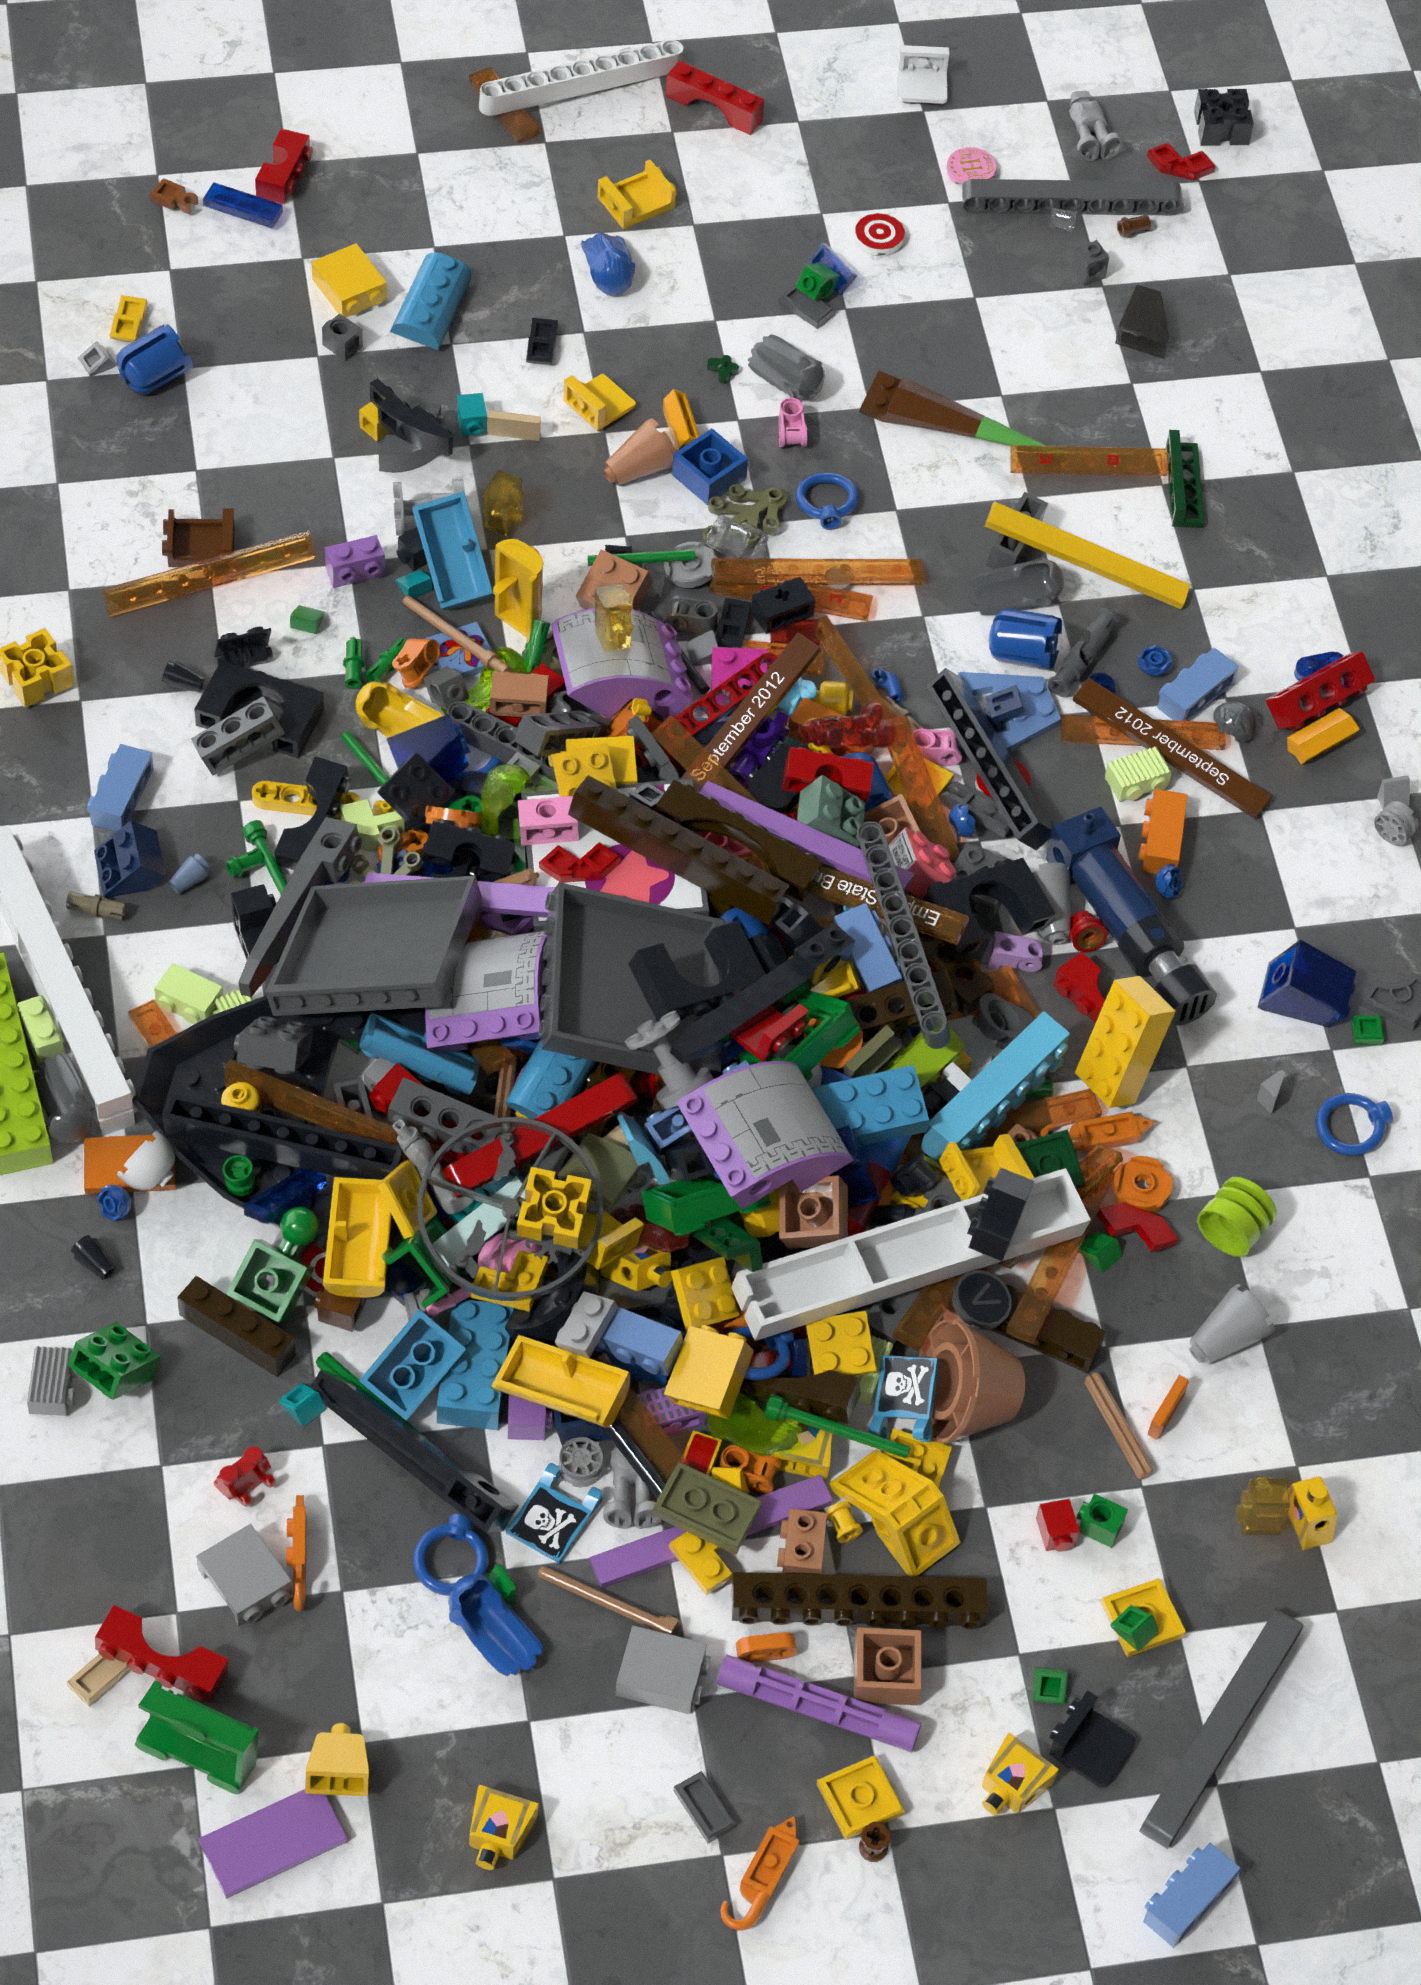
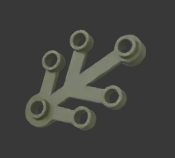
(771, 499)
(389, 848)

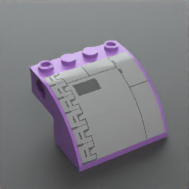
(609, 679)
(491, 994)
(764, 1130)

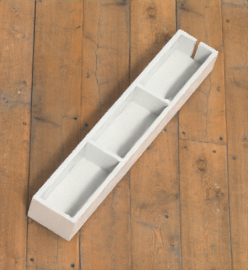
(60, 983)
(897, 1258)

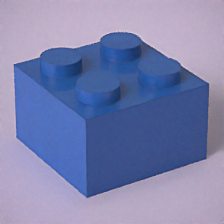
(709, 466)

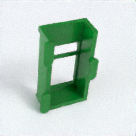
(835, 1030)
(689, 1204)
(416, 1246)
(198, 1738)

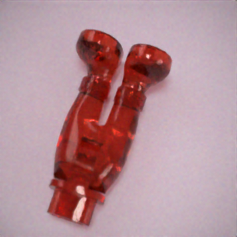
(852, 730)
(652, 1234)

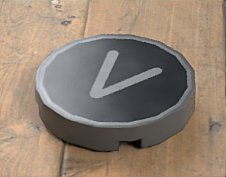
(981, 1300)

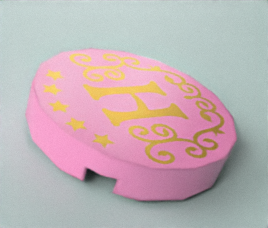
(970, 164)

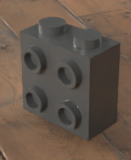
(968, 862)
(274, 1045)

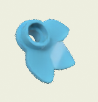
(801, 689)

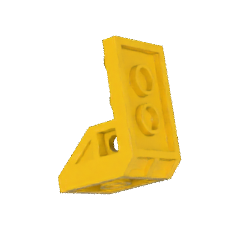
(904, 1509)

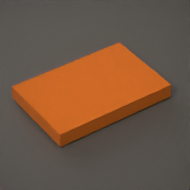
(107, 1156)

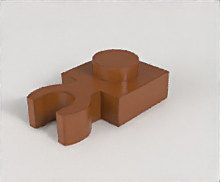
(171, 195)

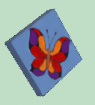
(458, 657)

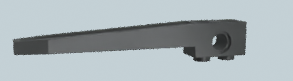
(322, 861)

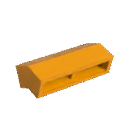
(679, 419)
(1321, 735)

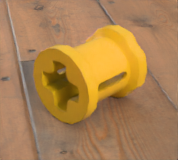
(843, 1522)

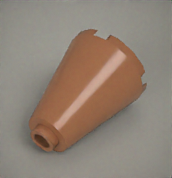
(640, 455)

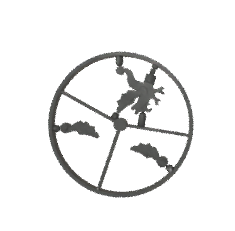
(509, 1208)

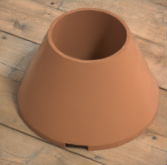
(975, 1384)

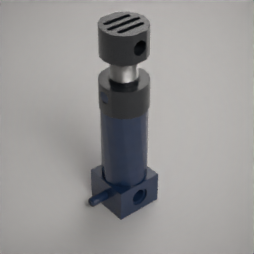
(1141, 931)

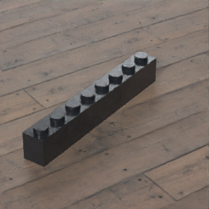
(990, 759)
(279, 1139)

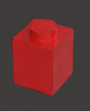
(1057, 1525)

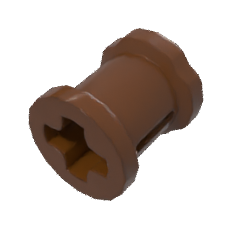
(883, 1837)

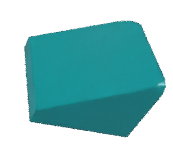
(415, 583)
(303, 1404)

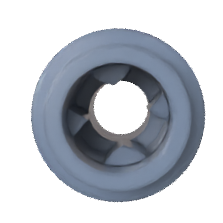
(190, 873)

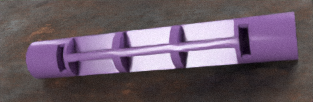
(818, 1703)

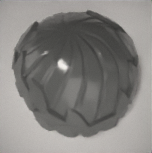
(1236, 720)

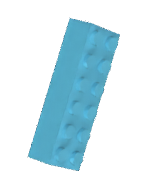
(998, 1088)

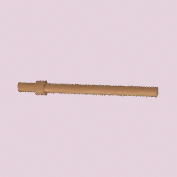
(487, 657)

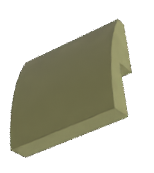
(873, 1055)
(612, 1164)

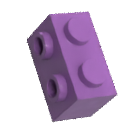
(355, 561)

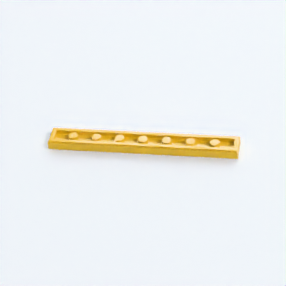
(1087, 555)

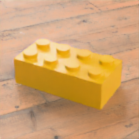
(1124, 1041)

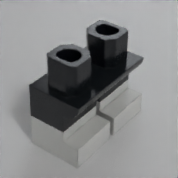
(940, 1094)

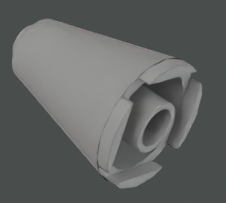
(1055, 883)
(1231, 1326)

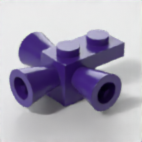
(760, 746)

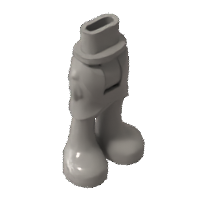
(1088, 119)
(421, 1154)
(618, 1511)

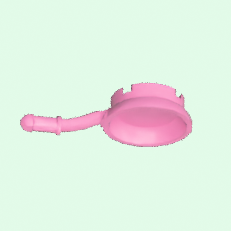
(489, 1259)

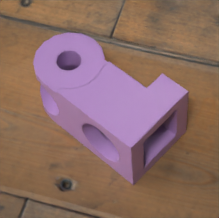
(1016, 952)

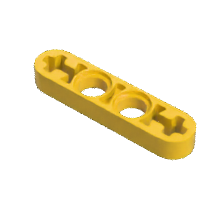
(302, 806)

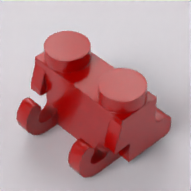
(244, 1475)

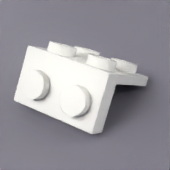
(922, 74)

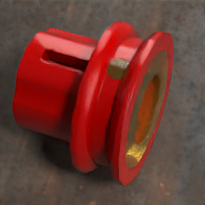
(1089, 927)

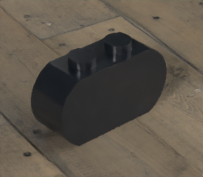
(767, 782)

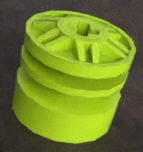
(1237, 1216)

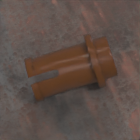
(1133, 225)

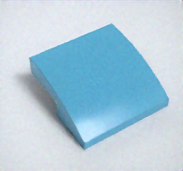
(642, 1147)

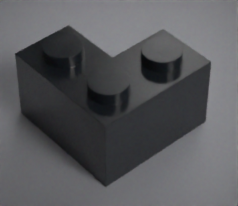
(250, 914)
(999, 1213)

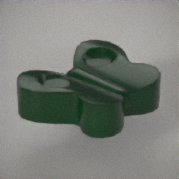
(724, 368)

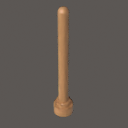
(662, 1624)

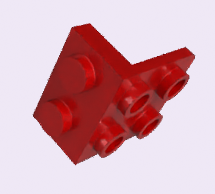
(773, 1032)

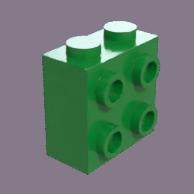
(114, 1360)

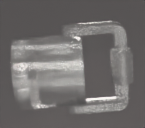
(732, 538)

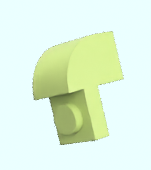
(369, 825)

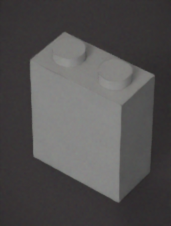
(662, 1670)

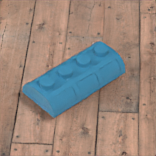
(432, 300)
(453, 551)
(409, 1049)
(548, 1082)

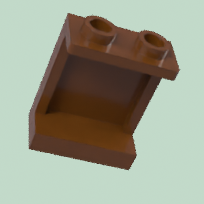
(197, 539)

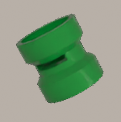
(239, 1175)

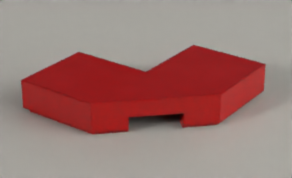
(1189, 167)
(568, 868)
(1127, 1218)

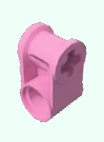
(792, 423)
(936, 746)

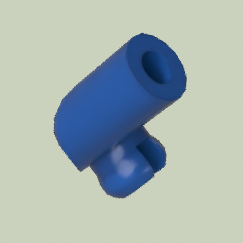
(888, 682)

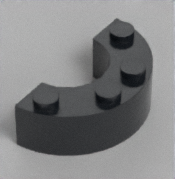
(553, 1309)

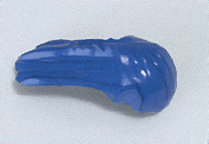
(609, 263)
(492, 1625)

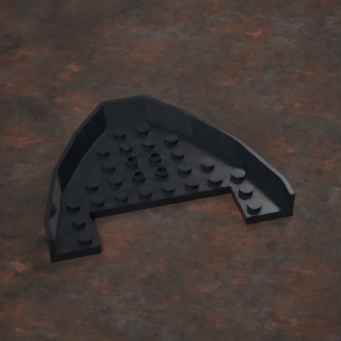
(194, 1067)

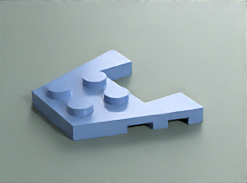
(1039, 707)

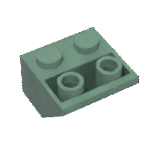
(831, 810)

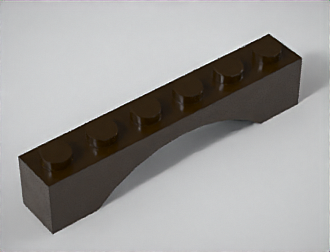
(705, 814)
(823, 1394)

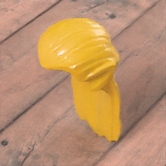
(391, 710)

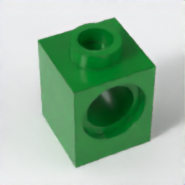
(818, 281)
(1106, 1531)

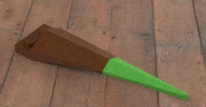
(915, 405)

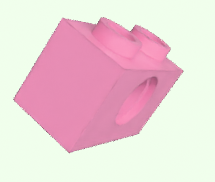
(547, 821)

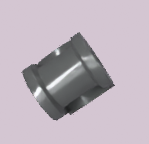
(694, 615)

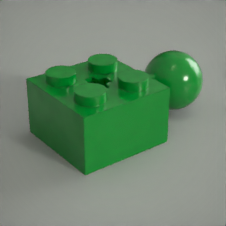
(298, 1227)

